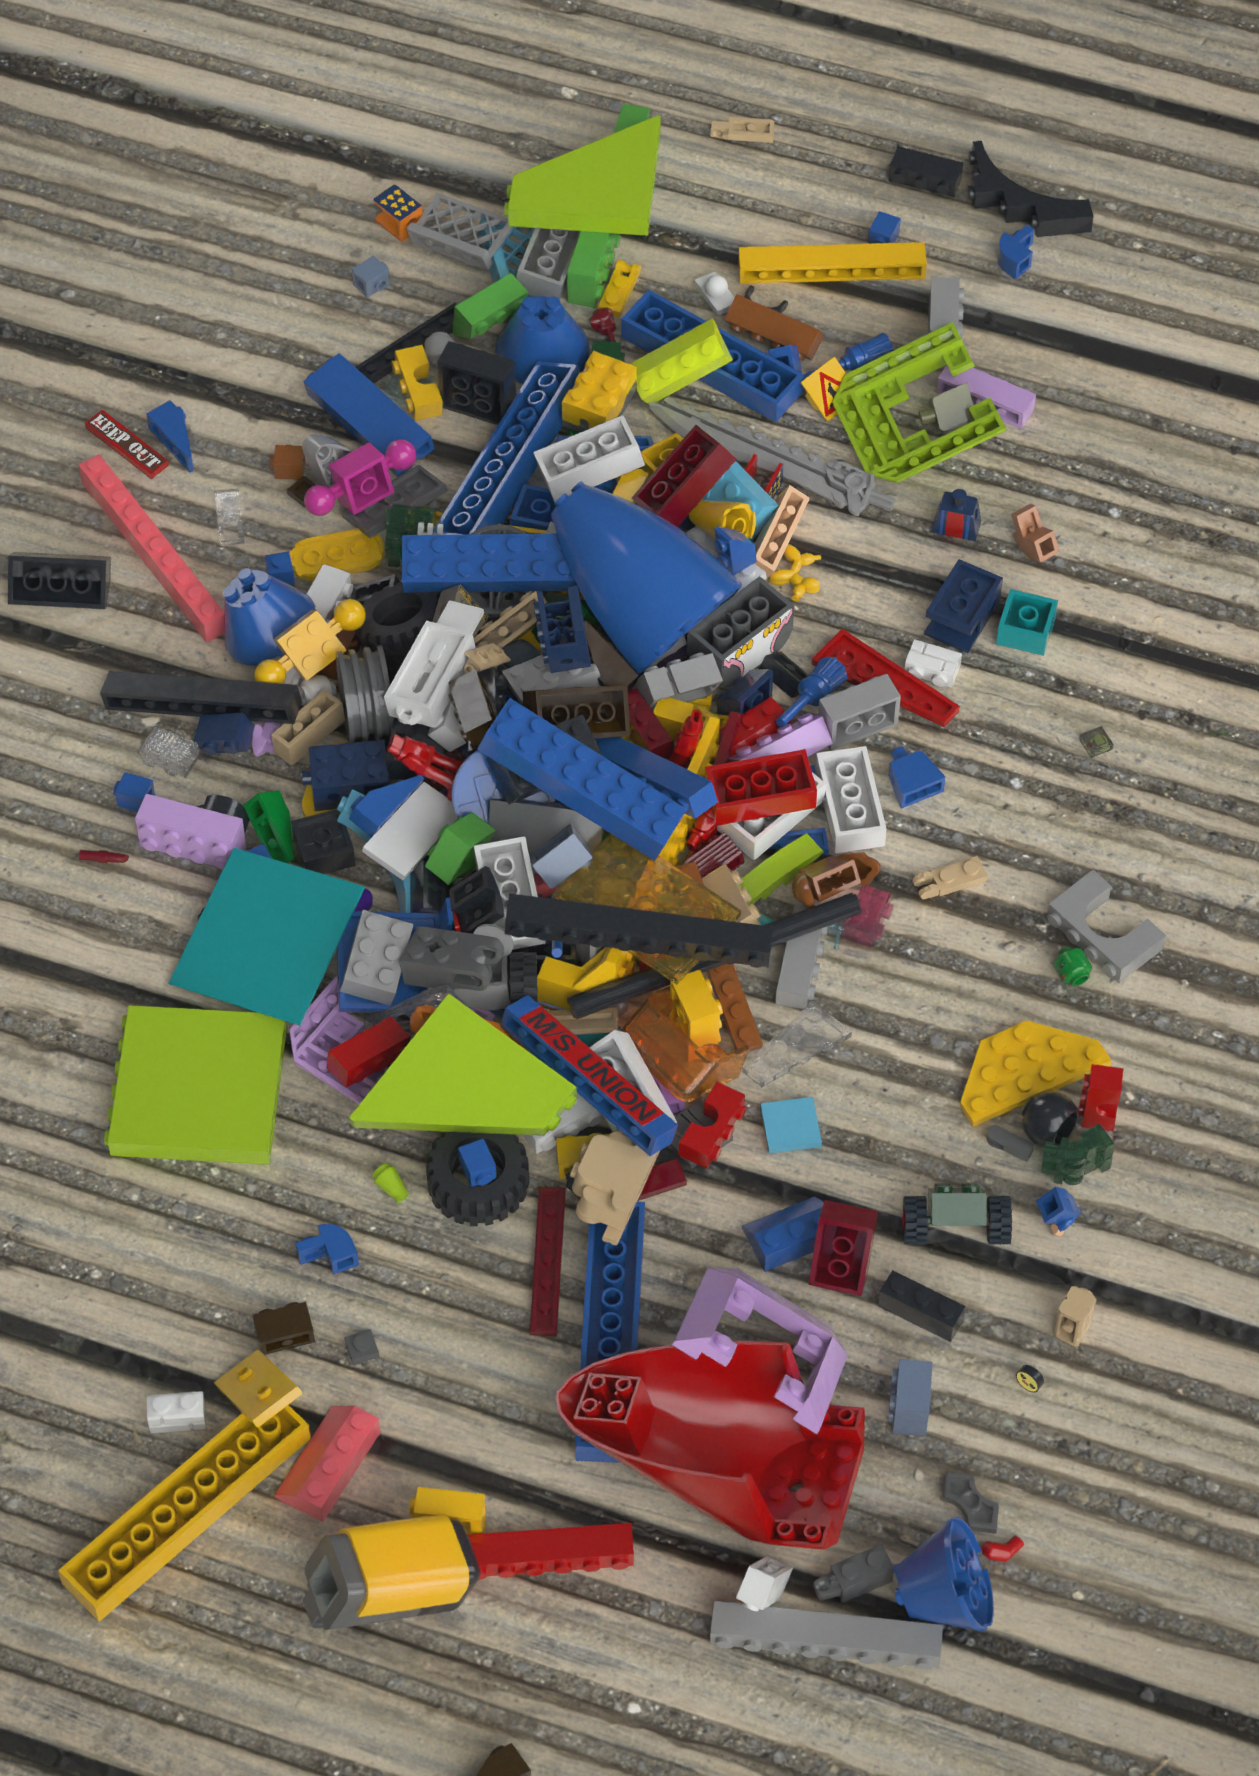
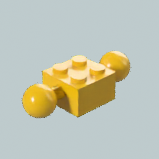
(311, 643)

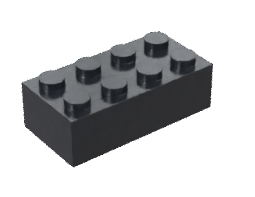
(517, 788)

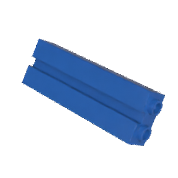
(364, 408)

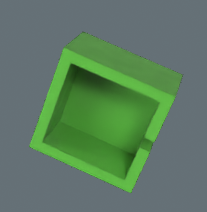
(455, 849)

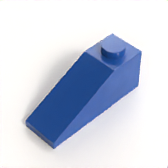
(169, 426)
(380, 804)

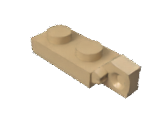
(744, 129)

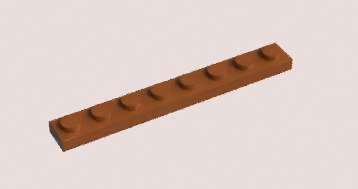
(730, 993)

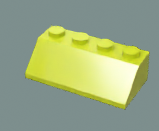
(681, 362)

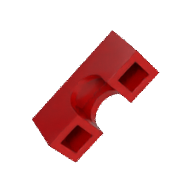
(1100, 1096)
(704, 1144)

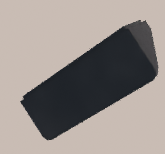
(785, 672)

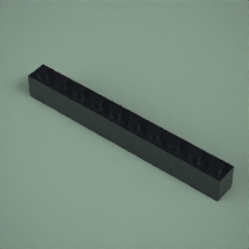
(638, 930)

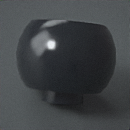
(1049, 1118)

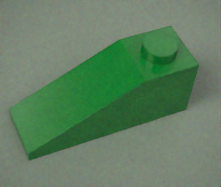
(272, 824)

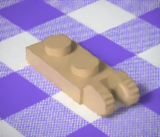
(950, 878)

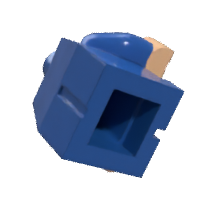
(1059, 1208)

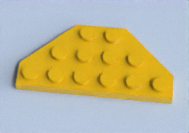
(1022, 1065)

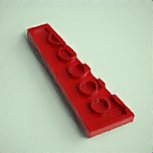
(865, 663)

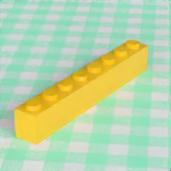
(832, 262)

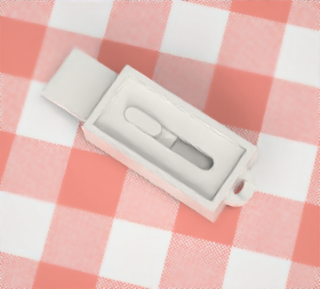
(434, 660)

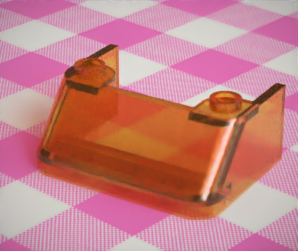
(674, 1057)

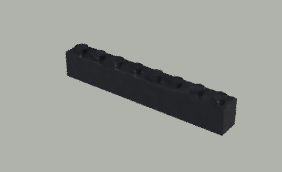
(200, 696)

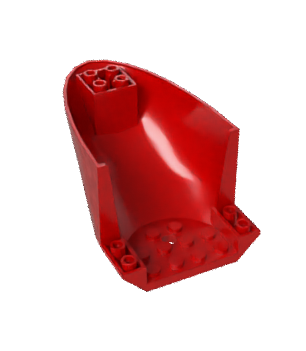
(722, 1438)

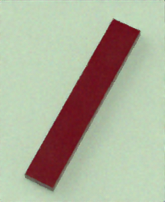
(547, 1261)

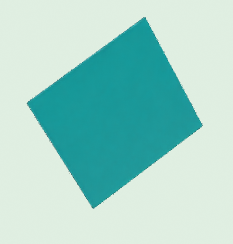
(266, 936)

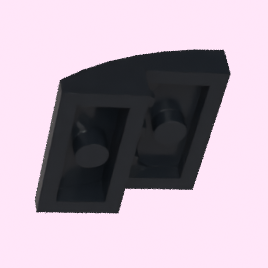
(477, 900)

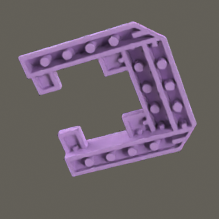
(327, 1028)
(739, 1294)

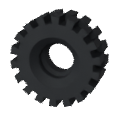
(523, 975)

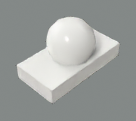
(715, 292)

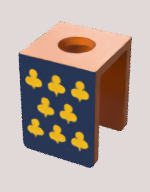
(398, 211)

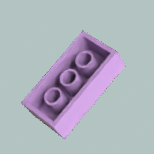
(188, 831)

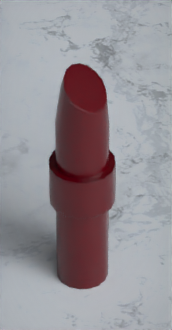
(103, 856)

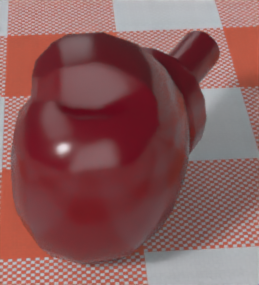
(603, 322)

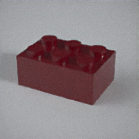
(843, 1248)

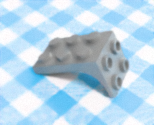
(537, 676)

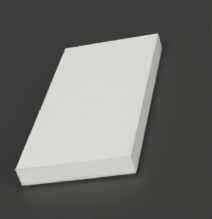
(411, 831)

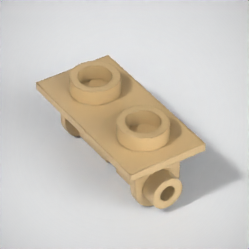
(485, 658)

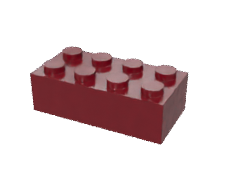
(685, 476)

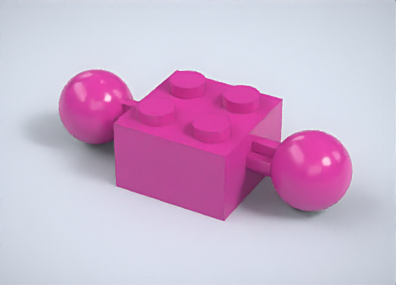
(360, 478)

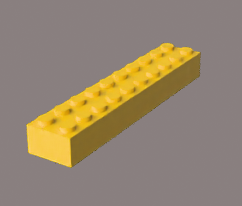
(180, 1509)

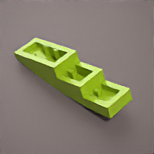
(781, 867)

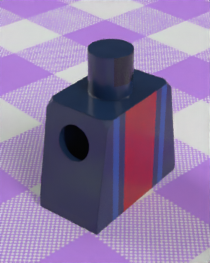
(957, 516)

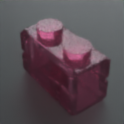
(869, 924)

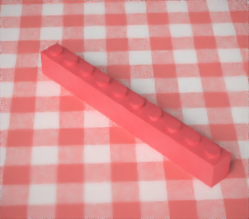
(153, 548)

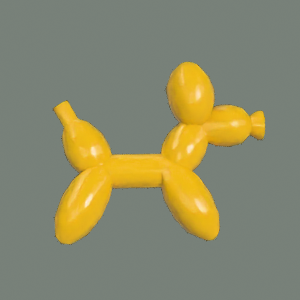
(785, 576)

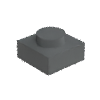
(361, 1347)

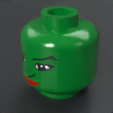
(1072, 966)

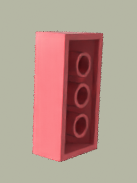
(329, 1460)

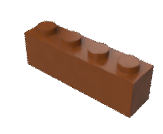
(772, 327)

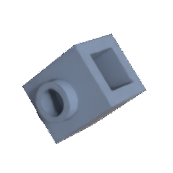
(370, 276)

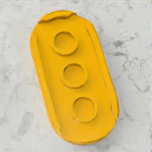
(338, 550)

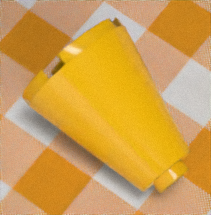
(726, 514)

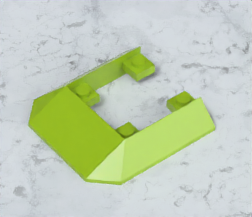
(879, 385)

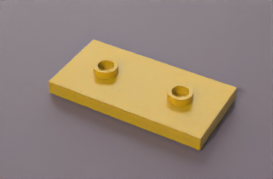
(258, 1388)

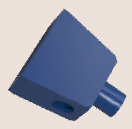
(914, 777)

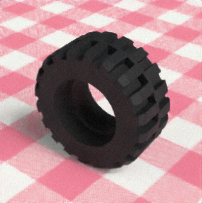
(395, 621)
(484, 1202)

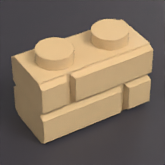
(1075, 1315)

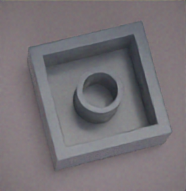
(561, 856)
(910, 1397)

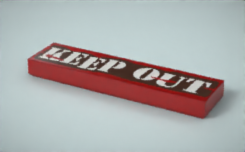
(126, 444)

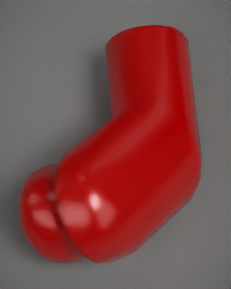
(1002, 1552)

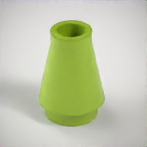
(390, 1182)

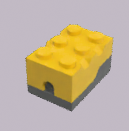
(599, 393)

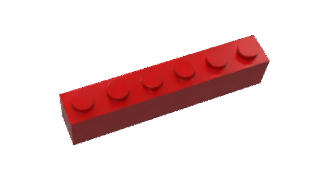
(554, 1550)

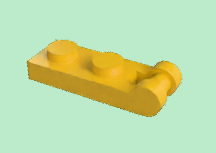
(620, 287)

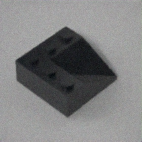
(476, 382)

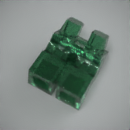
(398, 522)
(1077, 1158)

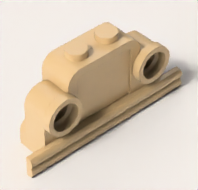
(610, 1181)

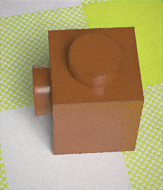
(288, 462)

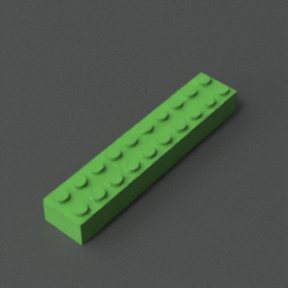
(596, 249)

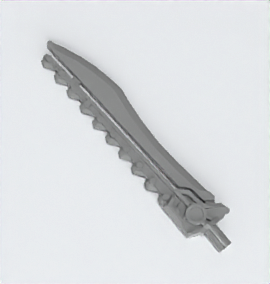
(843, 484)

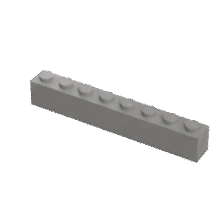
(827, 1635)

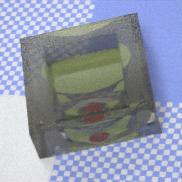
(1096, 742)

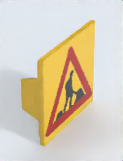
(823, 386)

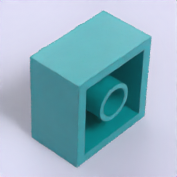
(1027, 622)

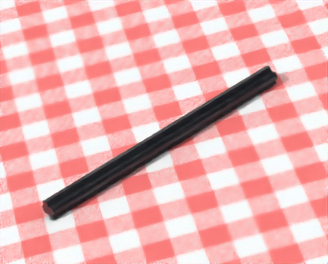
(651, 980)

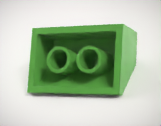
(488, 307)

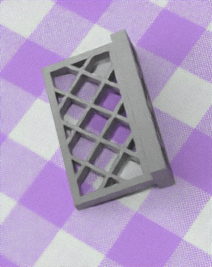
(449, 244)

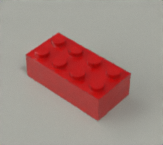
(762, 787)

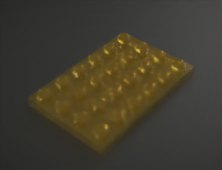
(634, 881)

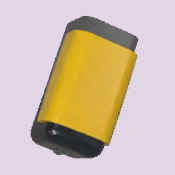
(389, 1572)

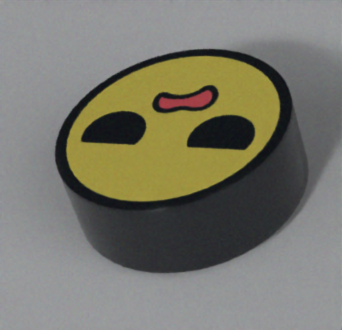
(1030, 1378)

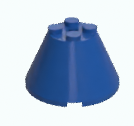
(542, 333)
(257, 612)
(946, 1581)

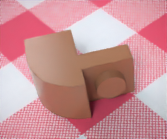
(1032, 538)

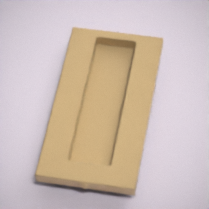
(596, 1023)

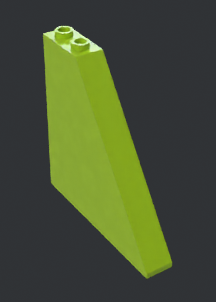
(592, 187)
(465, 1079)

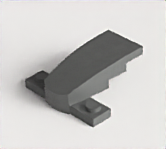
(539, 822)

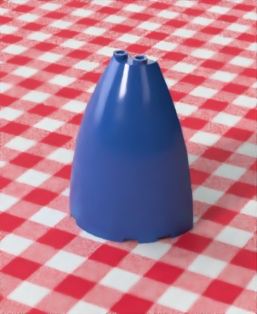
(638, 572)

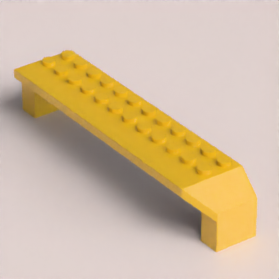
(562, 980)

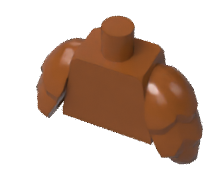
(833, 876)

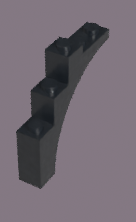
(1046, 214)

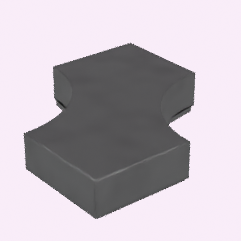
(979, 1511)

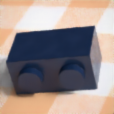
(224, 733)

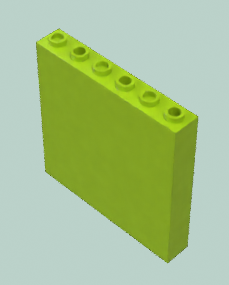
(196, 1085)

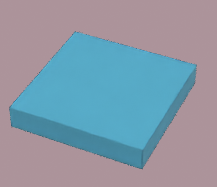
(791, 1125)

